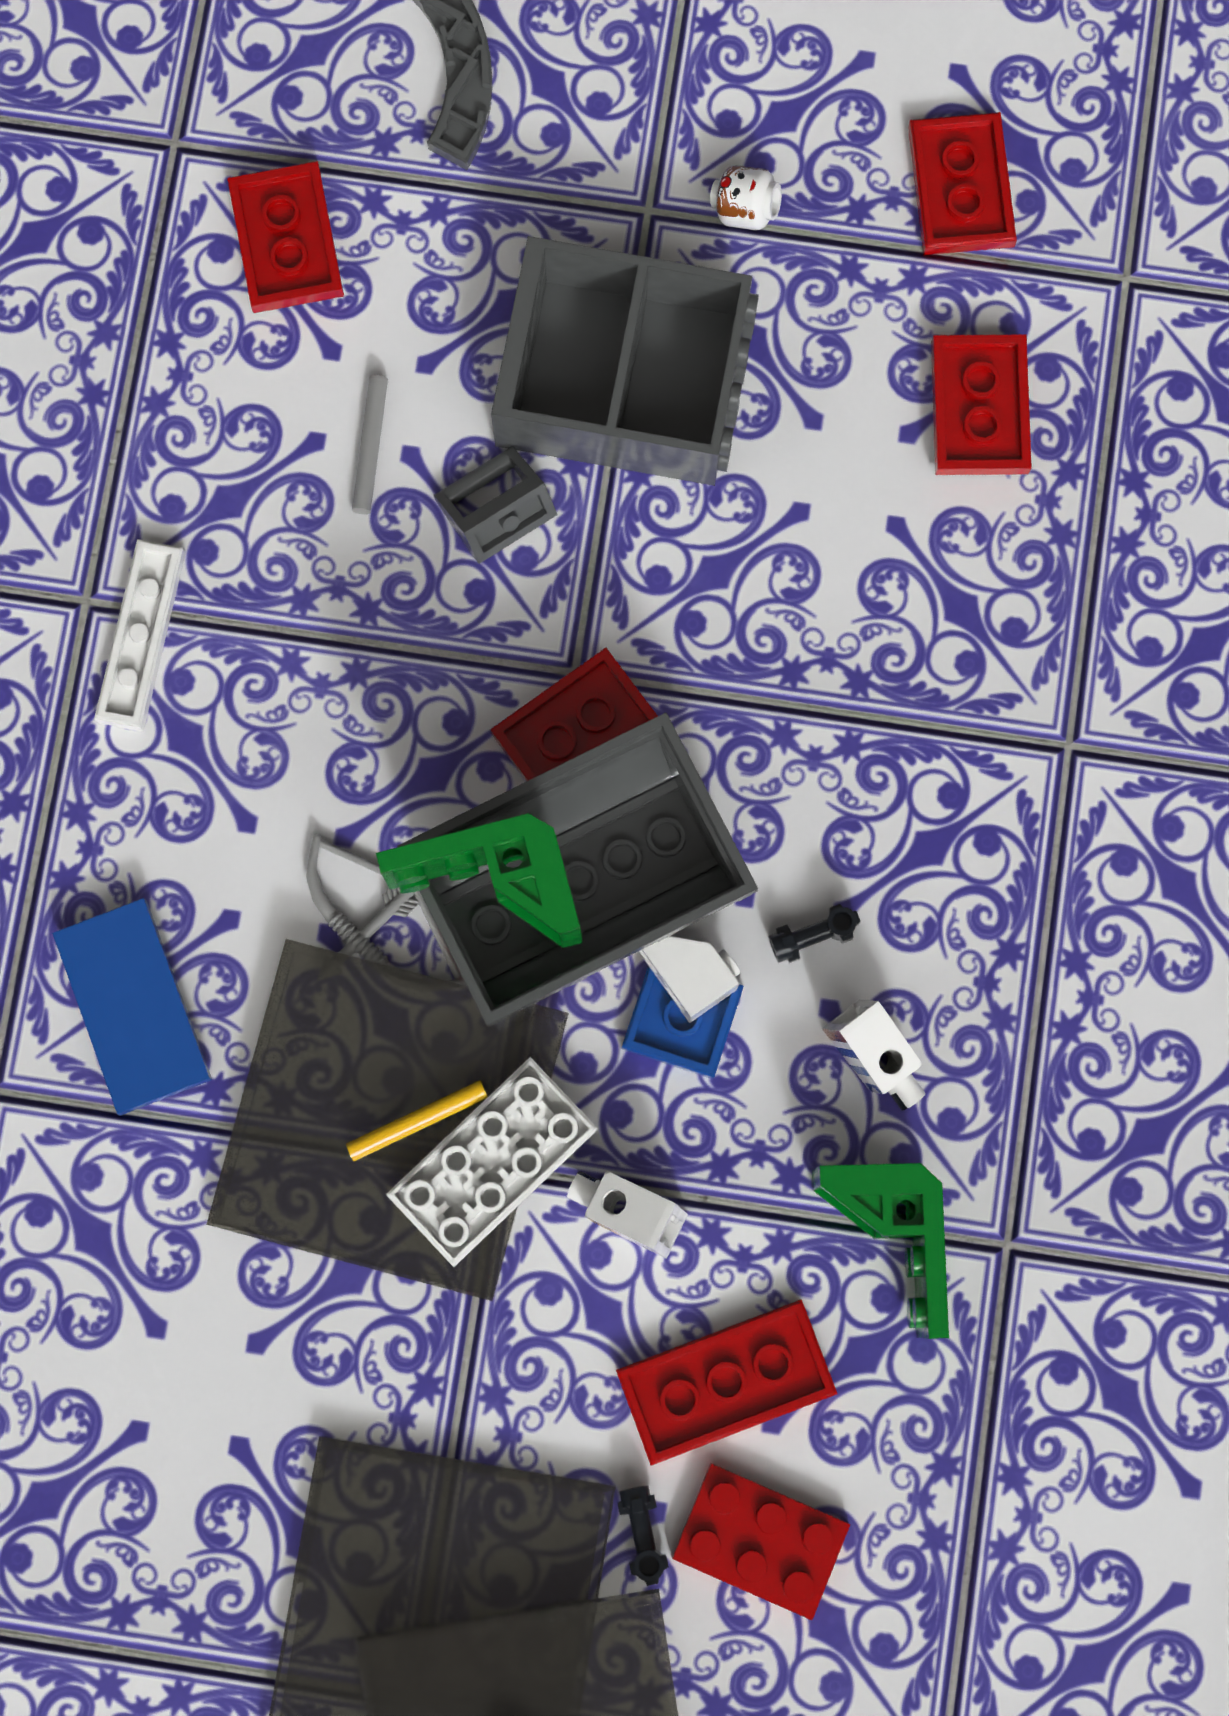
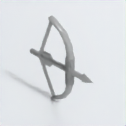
(394, 902)

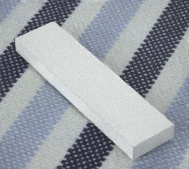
(140, 635)

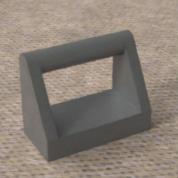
(504, 517)

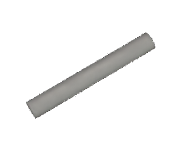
(369, 444)

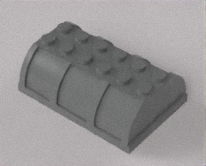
(638, 859)

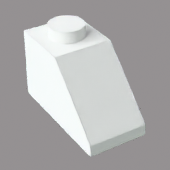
(692, 973)

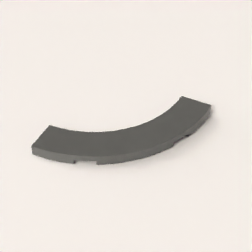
(468, 79)

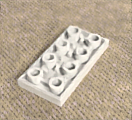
(492, 1162)

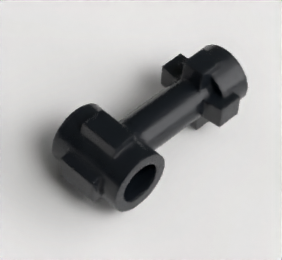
(838, 926)
(648, 1561)

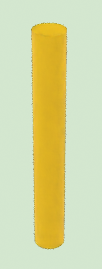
(416, 1120)

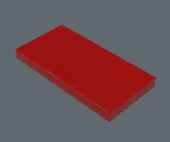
(726, 1382)

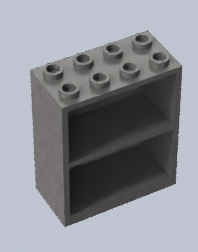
(624, 361)

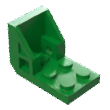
(532, 891)
(869, 1199)

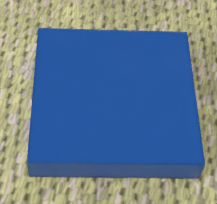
(665, 1035)

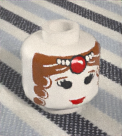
(746, 197)

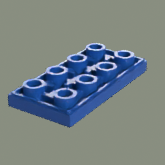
(132, 1006)

